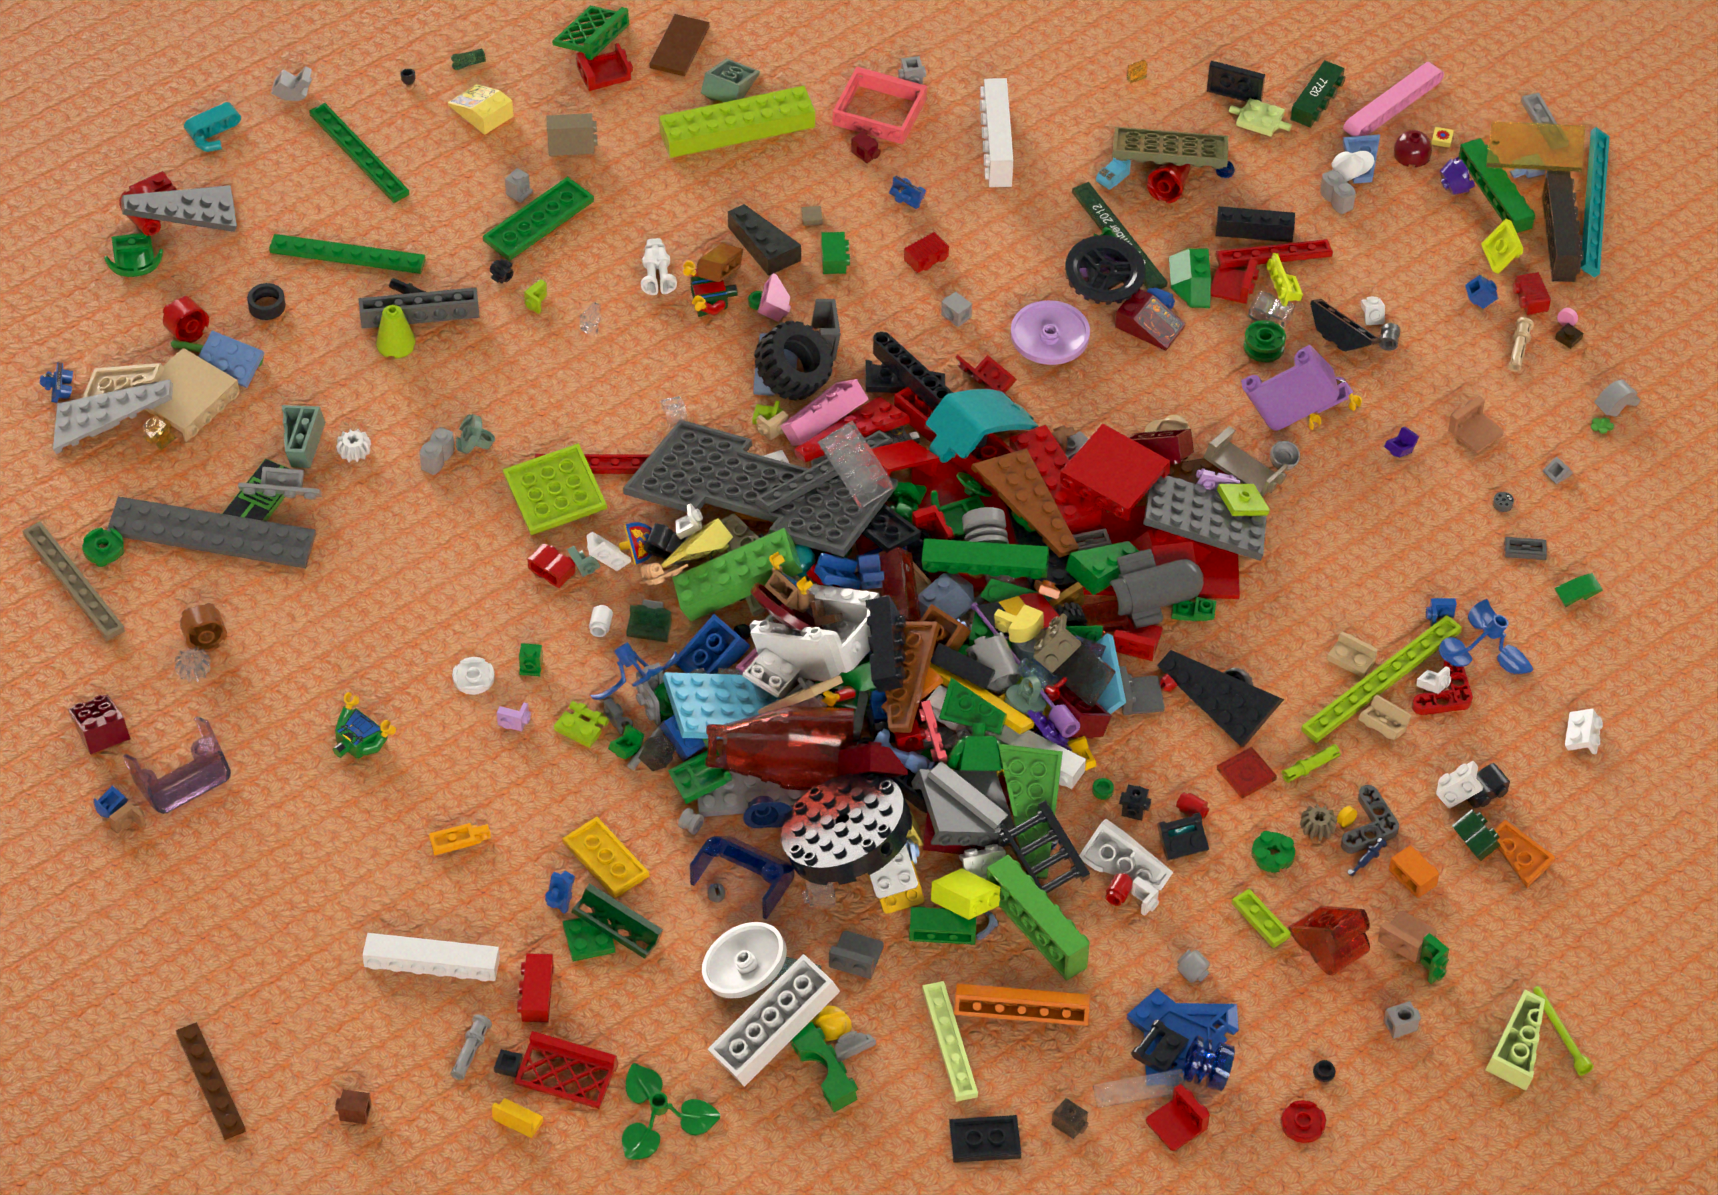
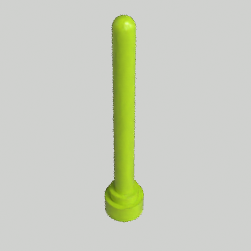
(1581, 1063)

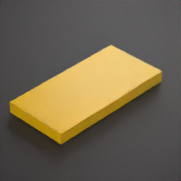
(605, 857)

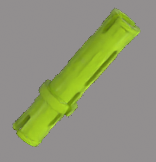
(1303, 767)

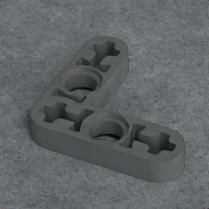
(1378, 822)

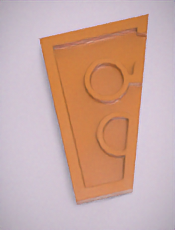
(1523, 853)

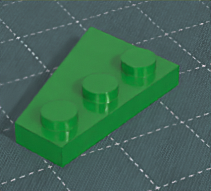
(998, 591)
(966, 707)

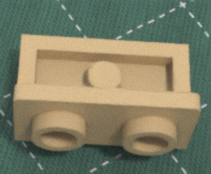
(1385, 718)

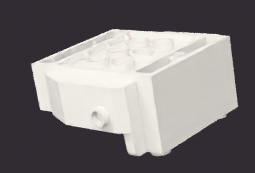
(817, 651)

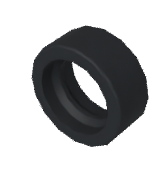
(267, 312)

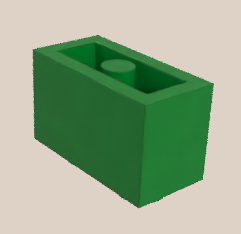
(834, 252)

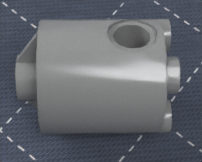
(997, 655)

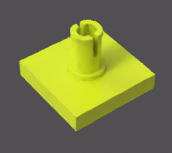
(1502, 246)

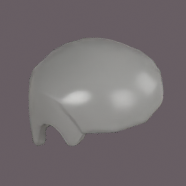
(1284, 453)

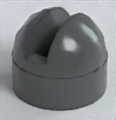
(712, 894)

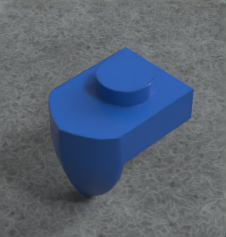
(109, 802)

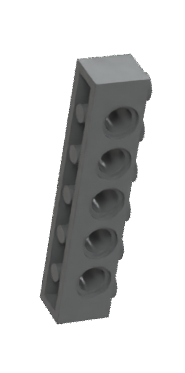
(422, 306)

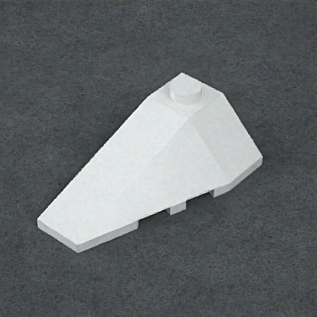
(1116, 852)

